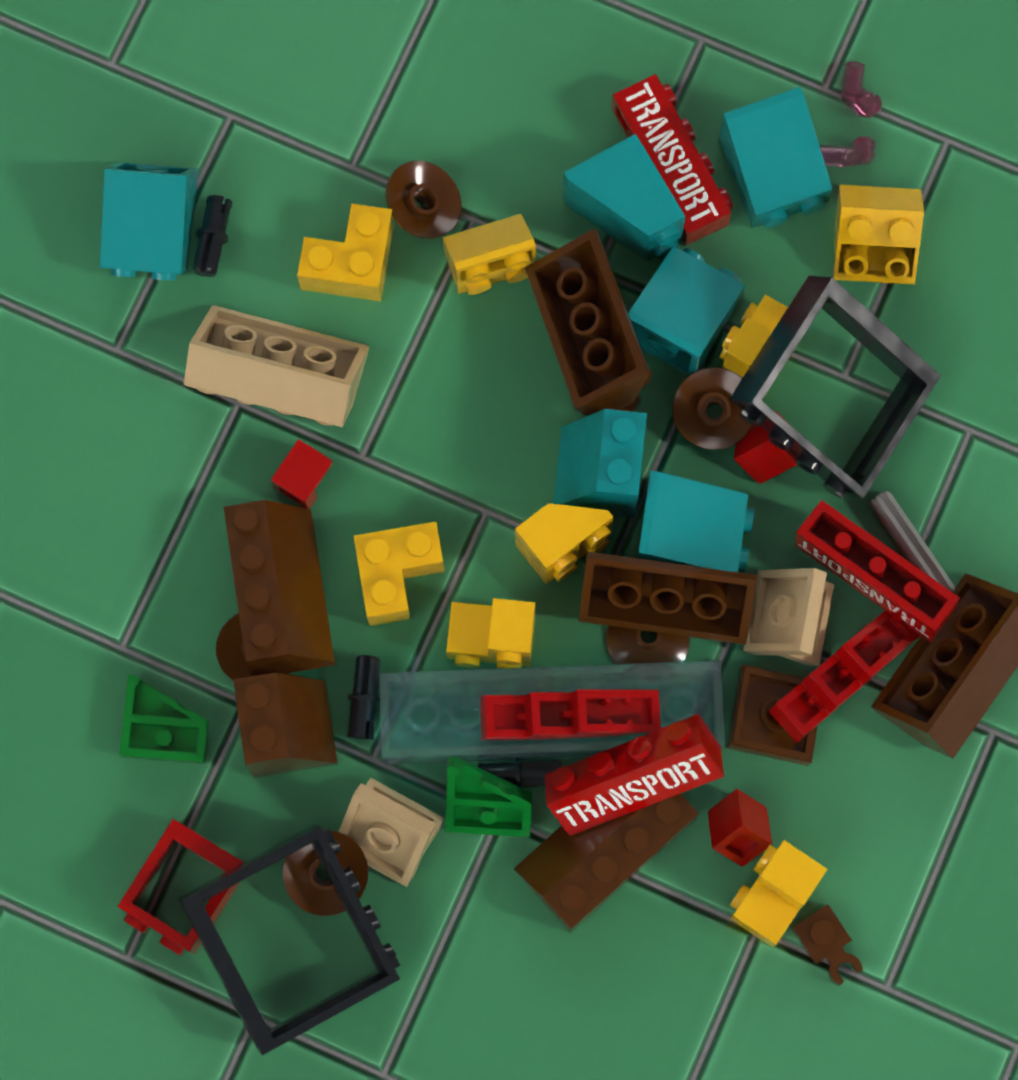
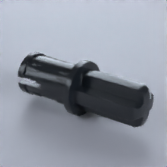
(212, 235)
(364, 697)
(522, 773)

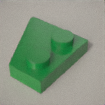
(160, 727)
(484, 803)

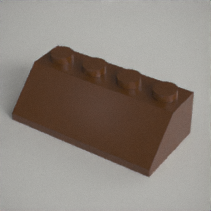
(589, 325)
(278, 587)
(667, 598)
(956, 677)
(586, 869)

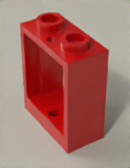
(203, 848)

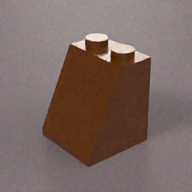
(284, 723)

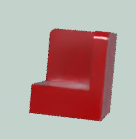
(761, 457)
(301, 474)
(739, 827)

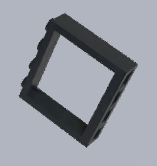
(894, 418)
(362, 918)

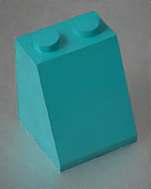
(775, 158)
(626, 199)
(147, 219)
(685, 309)
(601, 462)
(694, 524)

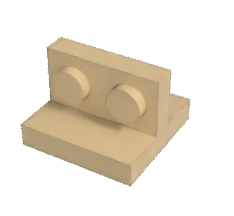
(790, 614)
(390, 830)

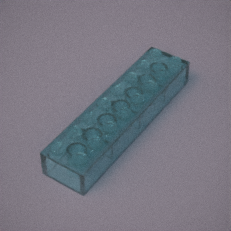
(439, 711)

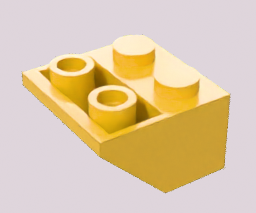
(877, 234)
(490, 254)
(561, 536)

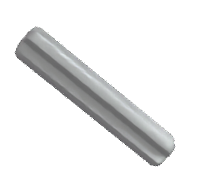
(908, 538)

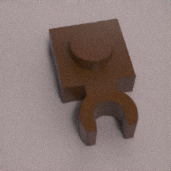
(824, 938)

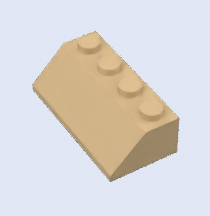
(275, 366)

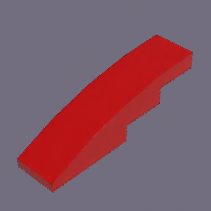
(842, 675)
(570, 714)

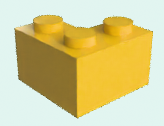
(352, 266)
(745, 343)
(387, 560)
(491, 633)
(778, 893)

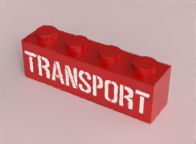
(650, 114)
(876, 571)
(634, 775)

